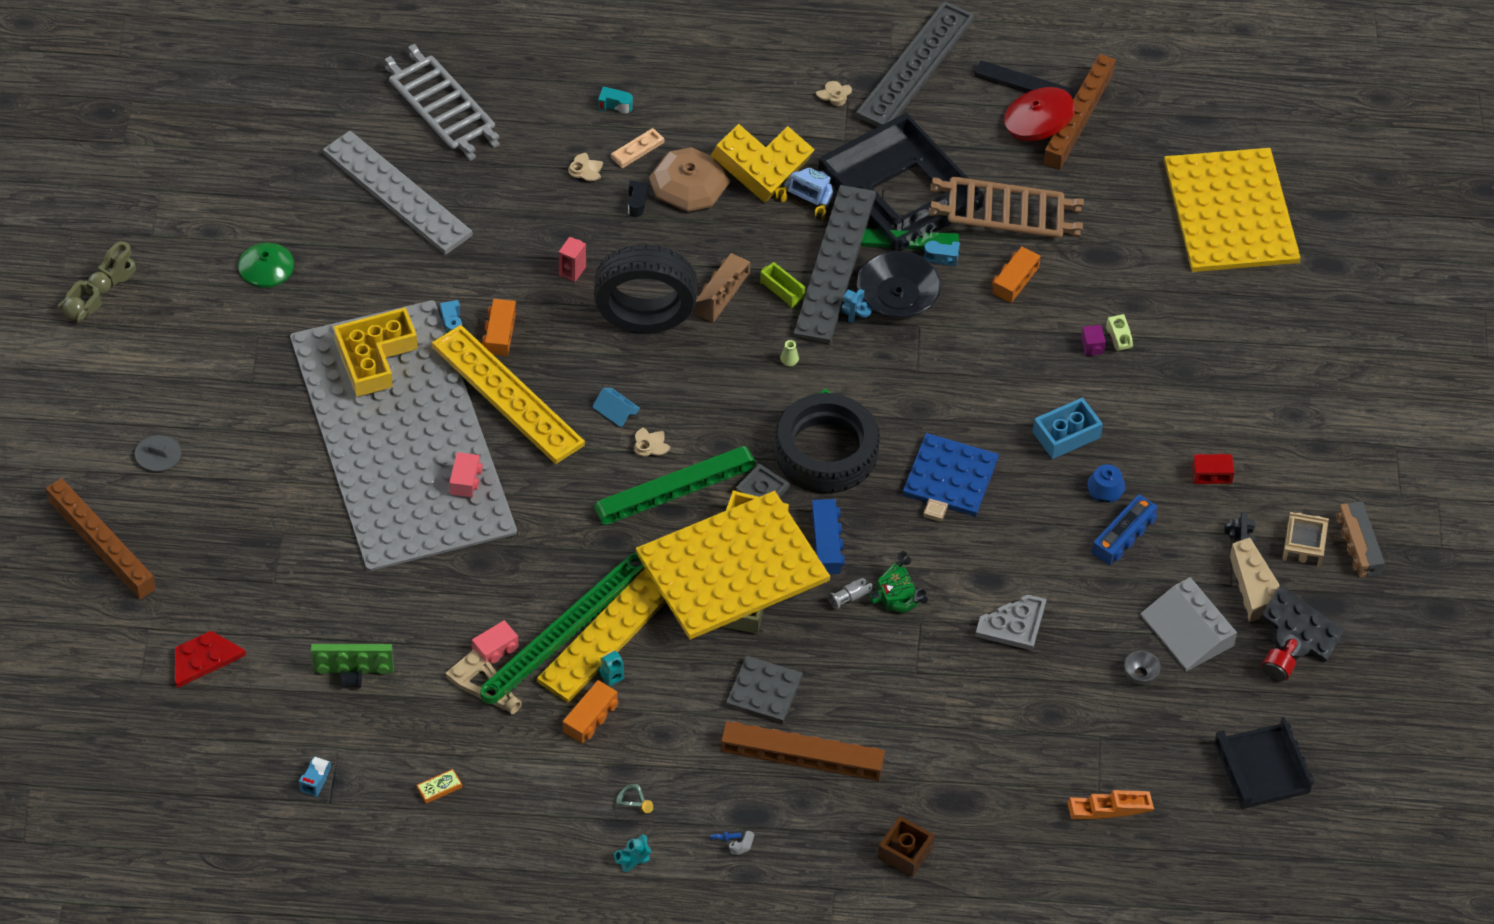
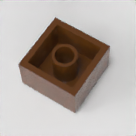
(906, 846)

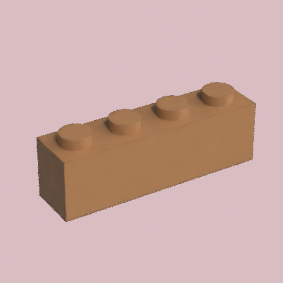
(722, 287)

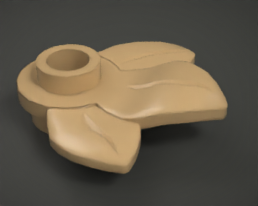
(835, 93)
(585, 168)
(652, 443)

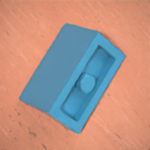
(614, 406)

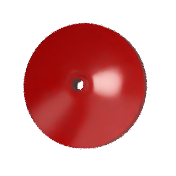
(1039, 114)

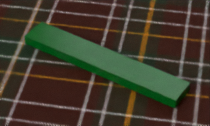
(874, 238)

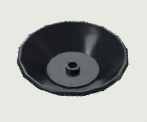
(899, 272)

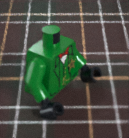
(896, 588)

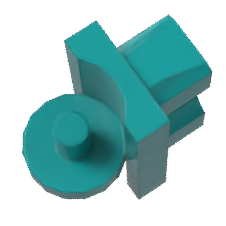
(634, 853)

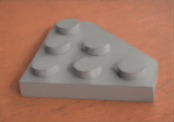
(1014, 623)

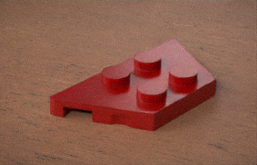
(204, 656)

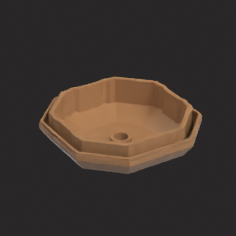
(689, 179)

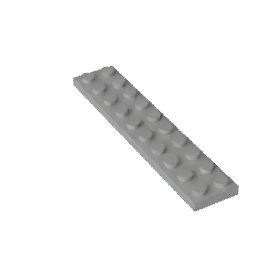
(397, 192)

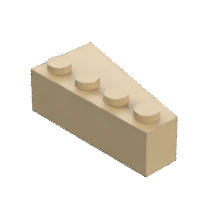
(1254, 577)

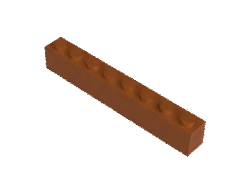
(1085, 103)
(100, 538)
(802, 750)

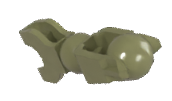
(110, 273)

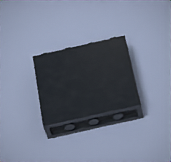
(1264, 764)

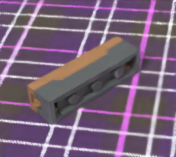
(1360, 539)

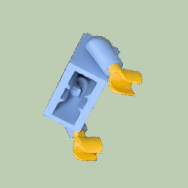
(810, 186)

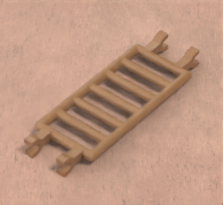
(951, 187)

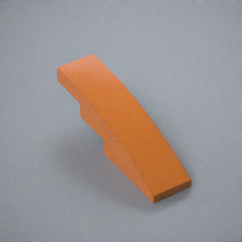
(1116, 804)

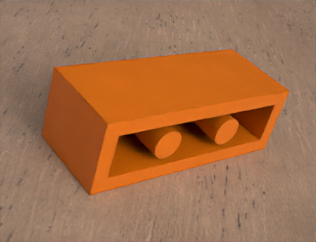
(1015, 274)
(499, 327)
(590, 712)

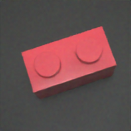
(572, 259)
(465, 474)
(496, 642)

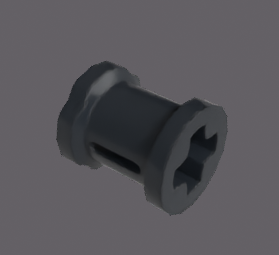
(351, 678)

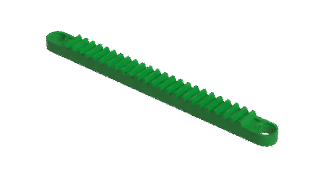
(561, 630)

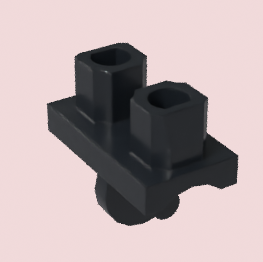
(1238, 528)

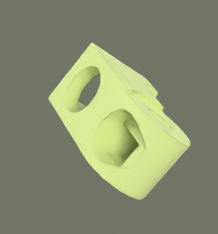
(1119, 332)

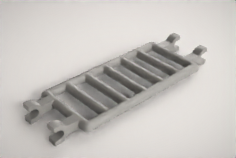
(461, 142)

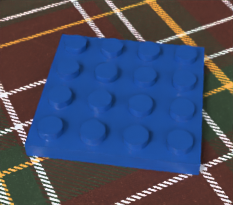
(951, 474)

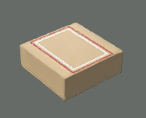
(935, 510)

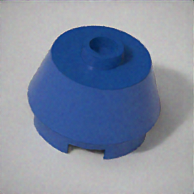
(1106, 483)

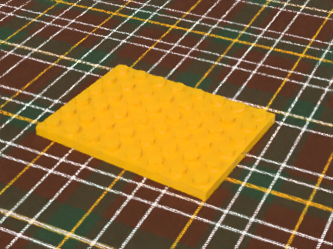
(1231, 210)
(732, 564)

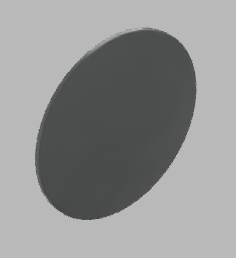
(158, 453)

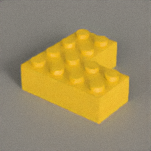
(758, 166)
(368, 343)

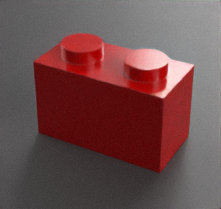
(1213, 468)

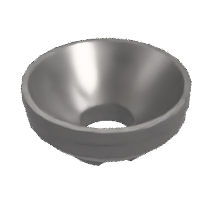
(1142, 661)

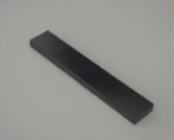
(1016, 79)

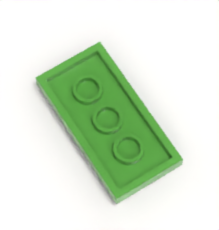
(352, 657)

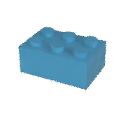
(1067, 428)

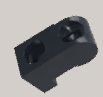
(638, 194)

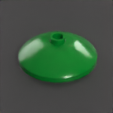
(266, 265)

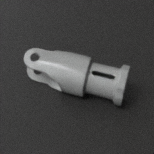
(850, 593)

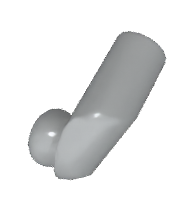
(741, 847)

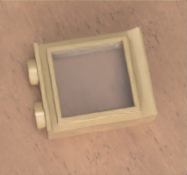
(1306, 536)

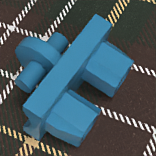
(854, 305)

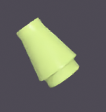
(789, 354)

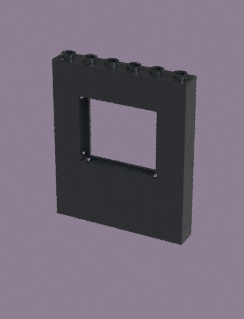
(886, 154)

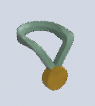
(645, 806)

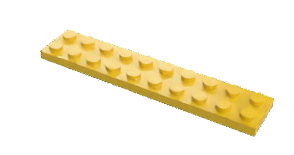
(508, 394)
(605, 634)

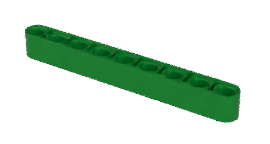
(674, 485)

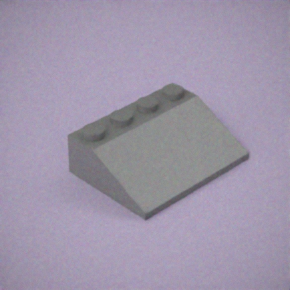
(1189, 624)

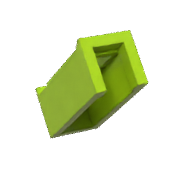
(778, 279)

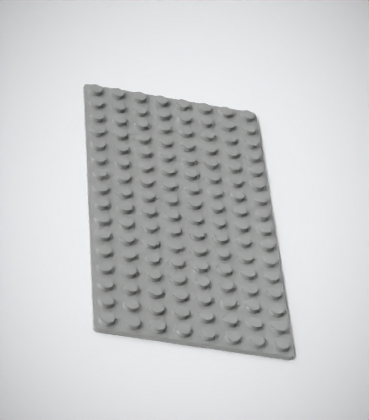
(400, 448)

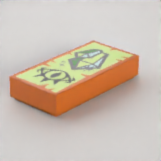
(439, 786)

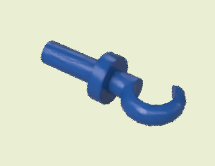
(726, 836)

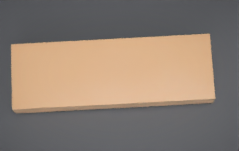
(637, 148)

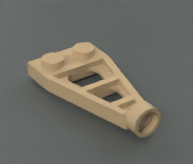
(468, 668)

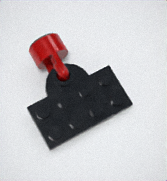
(1297, 632)

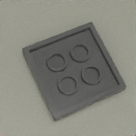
(764, 689)

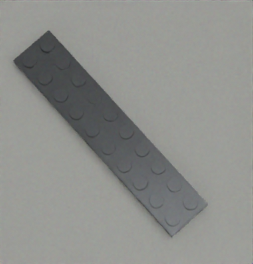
(915, 65)
(835, 264)

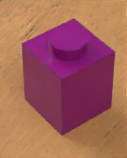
(1093, 340)

